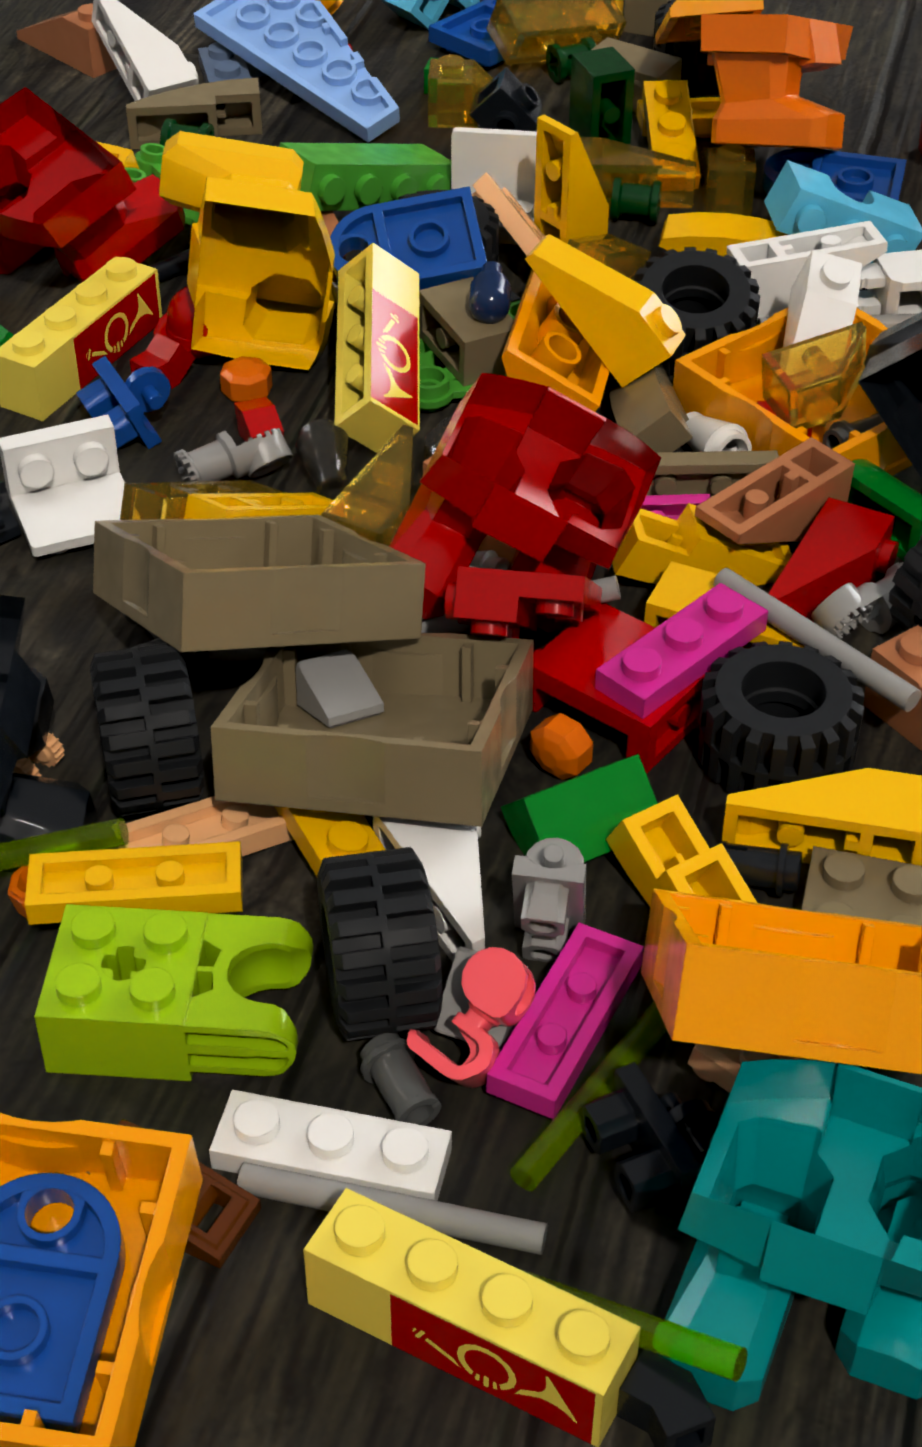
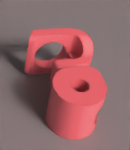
(498, 994)

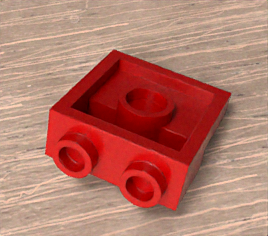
(510, 600)

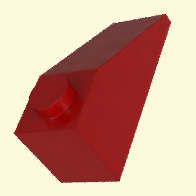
(839, 548)

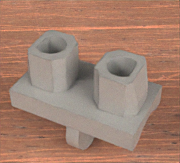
(548, 896)

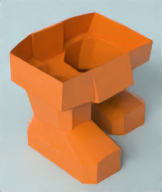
(760, 76)

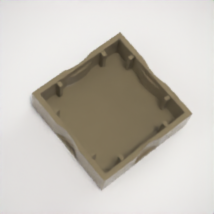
(257, 582)
(429, 757)

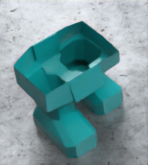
(816, 1198)

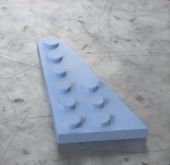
(306, 54)

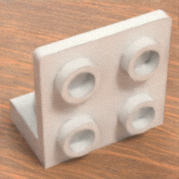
(504, 155)
(63, 482)

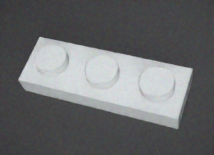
(331, 1144)

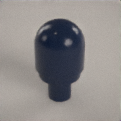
(490, 294)

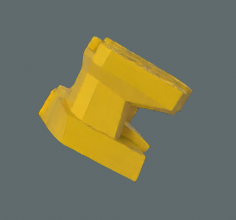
(256, 252)

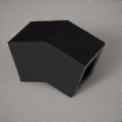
(666, 1403)

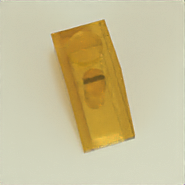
(452, 91)
(814, 377)

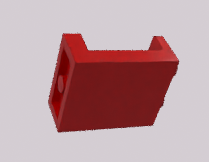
(568, 673)

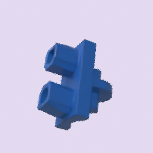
(126, 401)

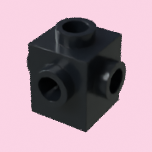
(506, 104)

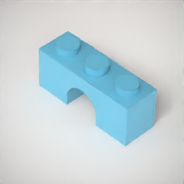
(809, 201)

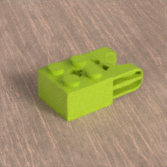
(169, 993)

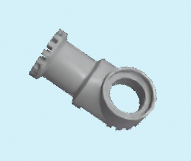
(224, 458)
(860, 605)

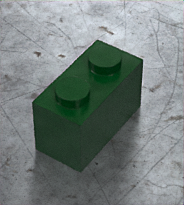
(601, 95)

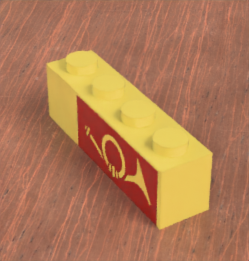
(96, 319)
(377, 348)
(471, 1315)

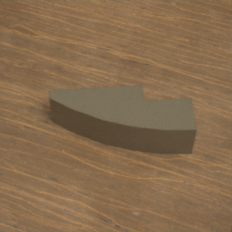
(227, 104)
(651, 411)

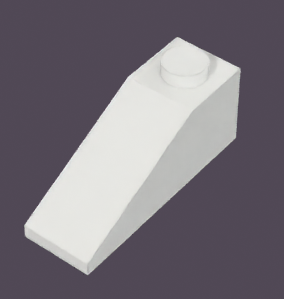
(140, 52)
(779, 259)
(822, 297)
(452, 872)

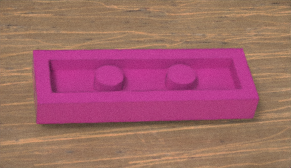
(680, 650)
(565, 1021)

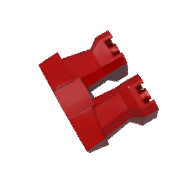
(72, 195)
(530, 475)

